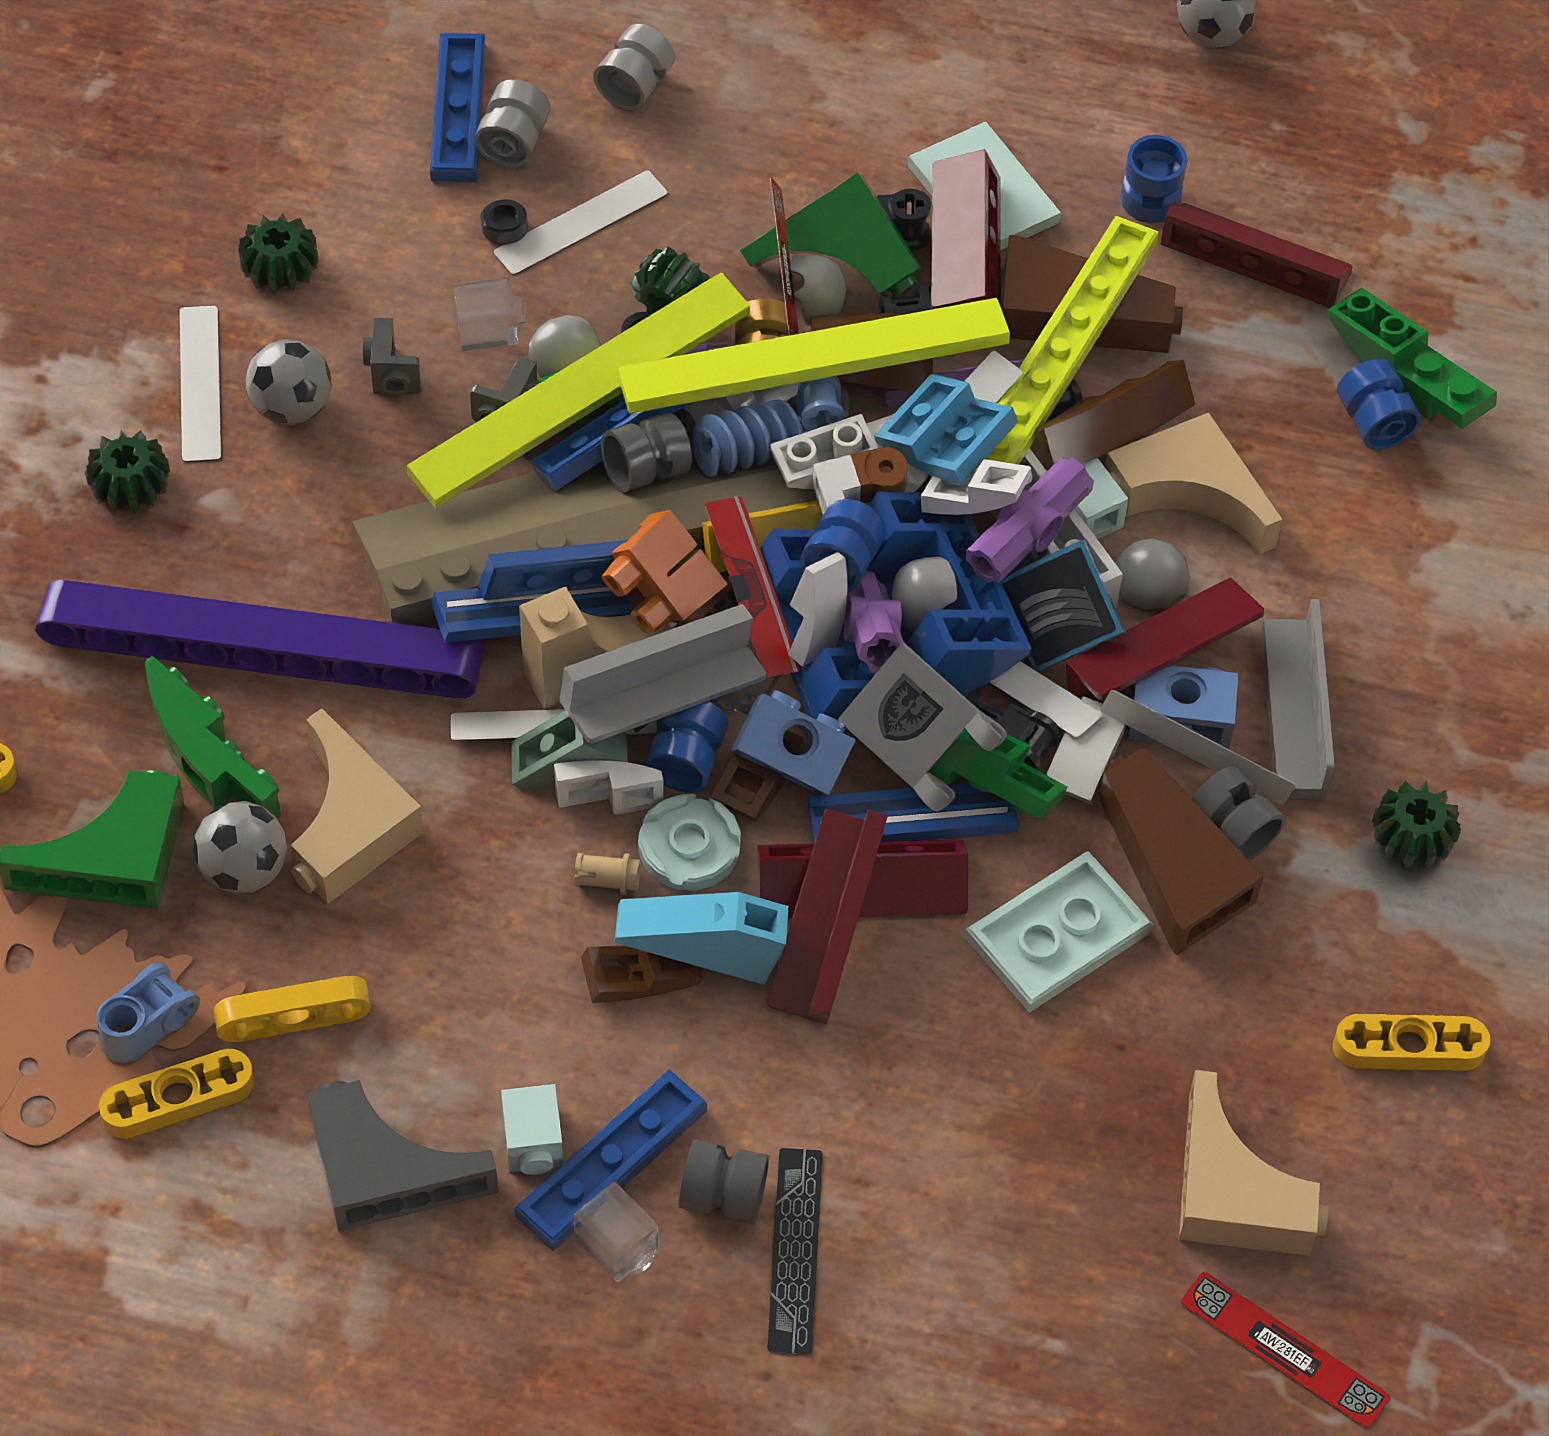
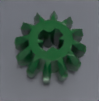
(278, 253)
(665, 278)
(127, 471)
(1416, 825)

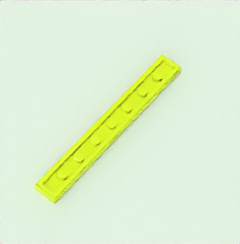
(1073, 332)
(813, 355)
(574, 391)

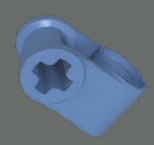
(819, 403)
(151, 1006)

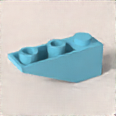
(712, 931)

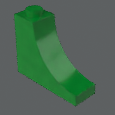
(849, 227)
(112, 858)

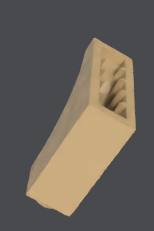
(1195, 472)
(561, 635)
(360, 821)
(1234, 1194)

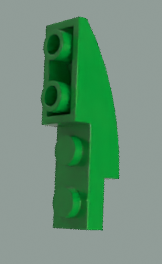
(1431, 379)
(198, 743)
(1001, 773)

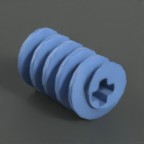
(742, 436)

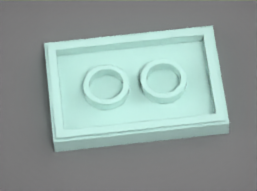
(1023, 203)
(1058, 931)

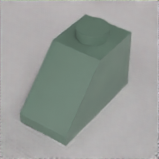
(554, 743)

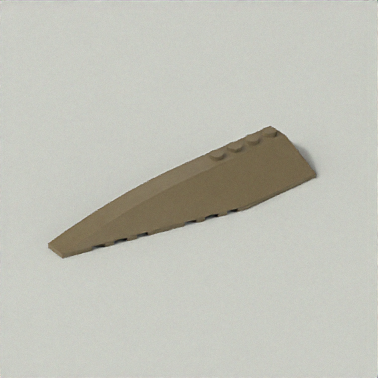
(447, 547)

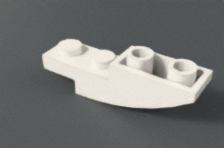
(799, 453)

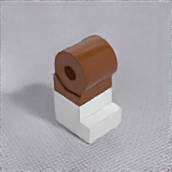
(859, 476)

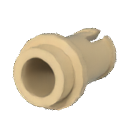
(608, 872)

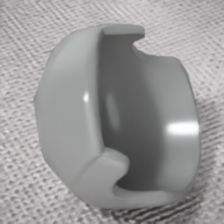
(823, 285)
(561, 343)
(1152, 574)
(923, 587)

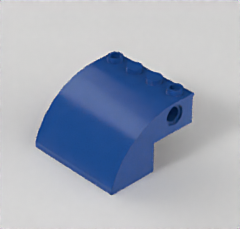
(962, 642)

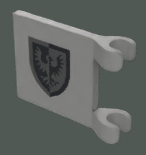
(913, 719)

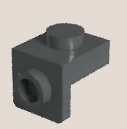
(389, 372)
(521, 379)

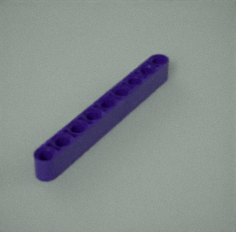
(258, 639)

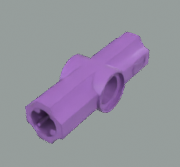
(1030, 521)
(872, 622)

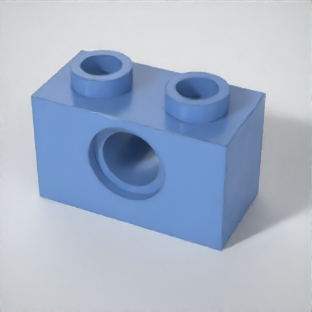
(1208, 691)
(762, 743)

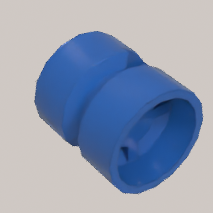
(1153, 177)
(1378, 405)
(852, 531)
(688, 746)

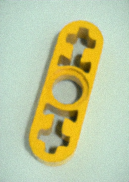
(292, 1009)
(1426, 1026)
(166, 1114)

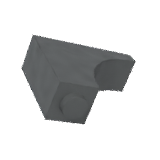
(380, 1173)

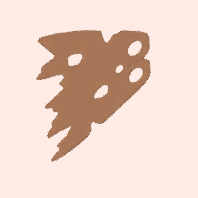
(59, 1001)

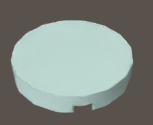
(689, 842)

